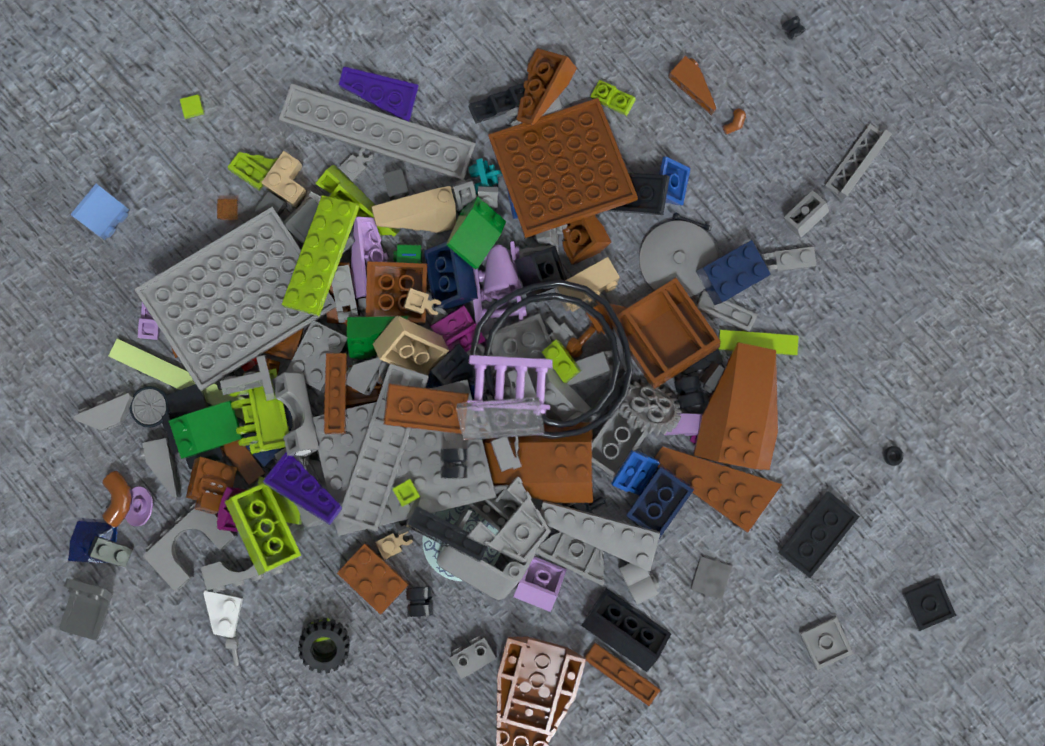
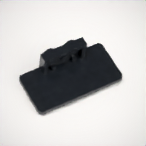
(182, 403)

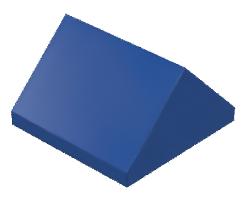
(678, 180)

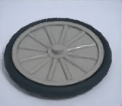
(148, 406)

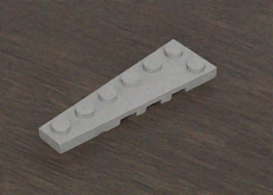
(615, 537)

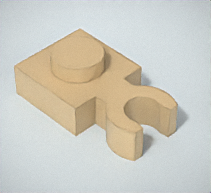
(418, 302)
(391, 545)

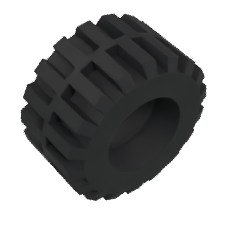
(318, 660)

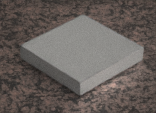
(826, 643)

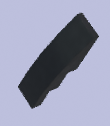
(497, 104)

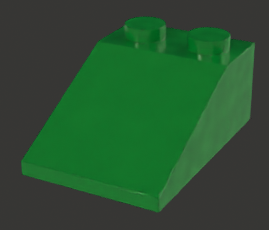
(475, 232)
(363, 333)
(205, 429)

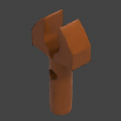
(575, 345)

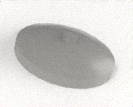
(676, 252)

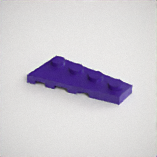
(384, 92)
(300, 487)

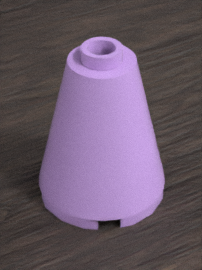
(499, 274)

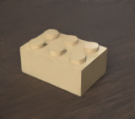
(597, 277)
(410, 346)

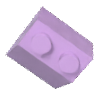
(540, 584)

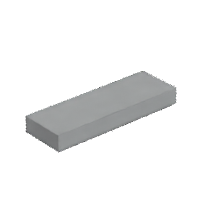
(727, 312)

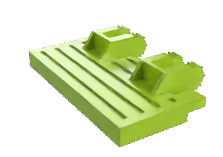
(268, 419)

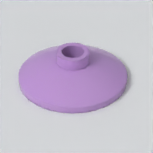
(140, 506)

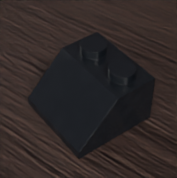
(540, 267)

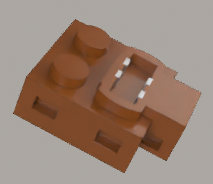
(209, 483)

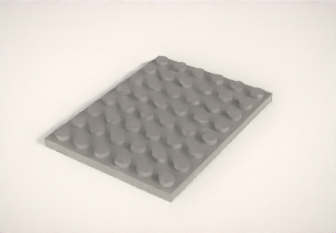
(228, 299)
(419, 463)

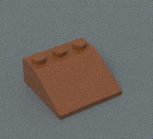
(389, 286)

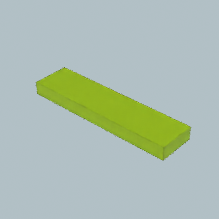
(781, 343)

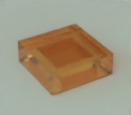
(227, 209)

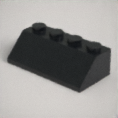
(626, 630)

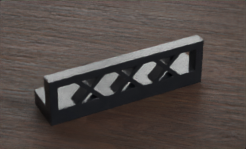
(445, 533)

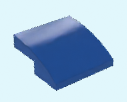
(635, 472)

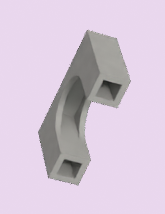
(163, 554)

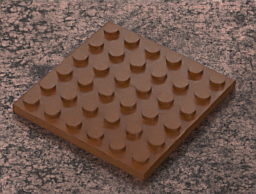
(562, 168)

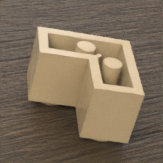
(280, 180)

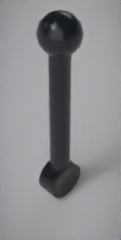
(676, 216)

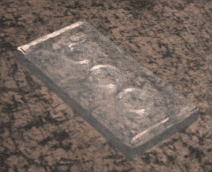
(500, 418)

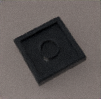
(929, 604)

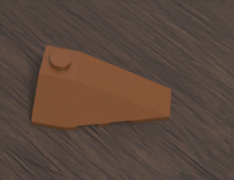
(584, 239)

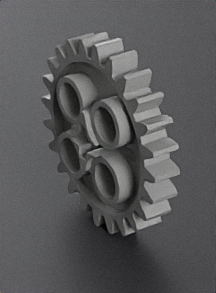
(650, 409)

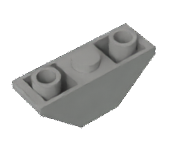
(106, 413)

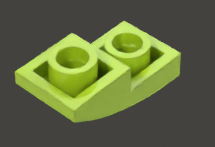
(613, 98)

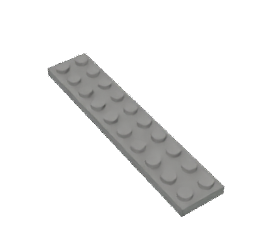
(377, 132)

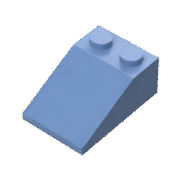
(100, 212)

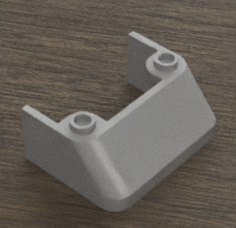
(481, 574)

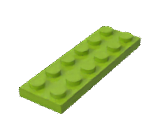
(320, 255)

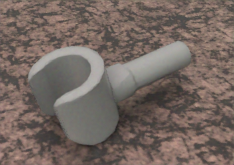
(232, 643)

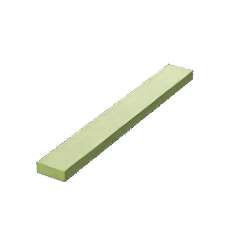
(166, 372)

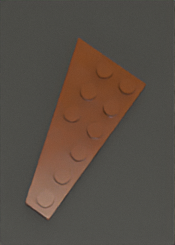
(727, 490)

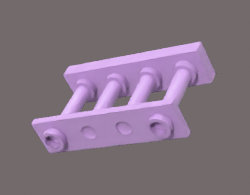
(480, 276)
(501, 365)

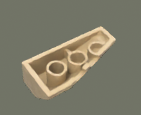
(424, 211)

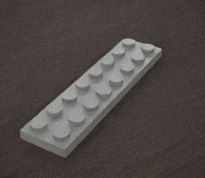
(378, 458)

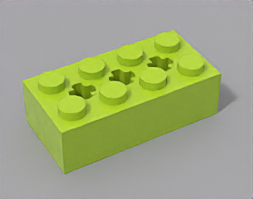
(250, 523)

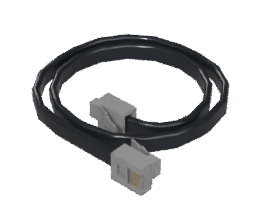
(501, 445)

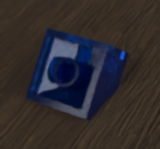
(83, 537)

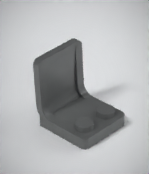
(300, 221)
(85, 609)

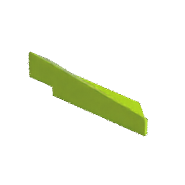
(342, 188)

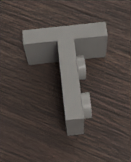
(250, 380)

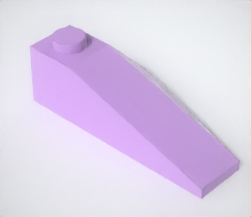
(364, 249)

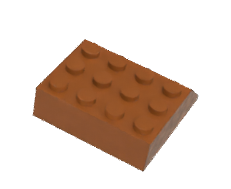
(666, 333)

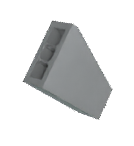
(594, 367)

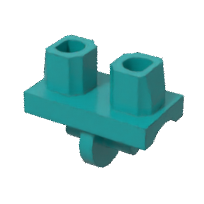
(486, 173)

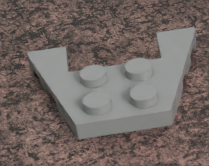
(520, 533)

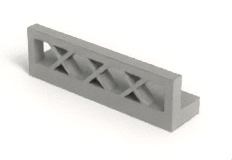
(866, 161)

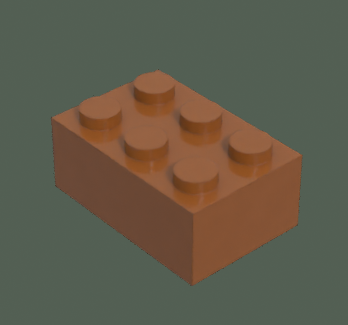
(373, 578)

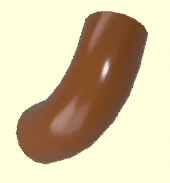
(120, 498)

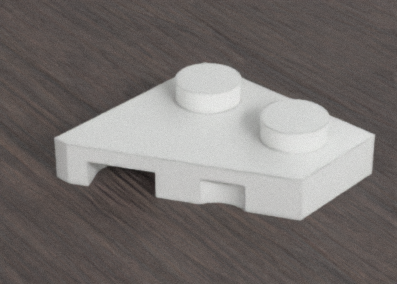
(223, 612)

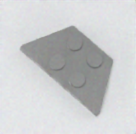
(574, 555)

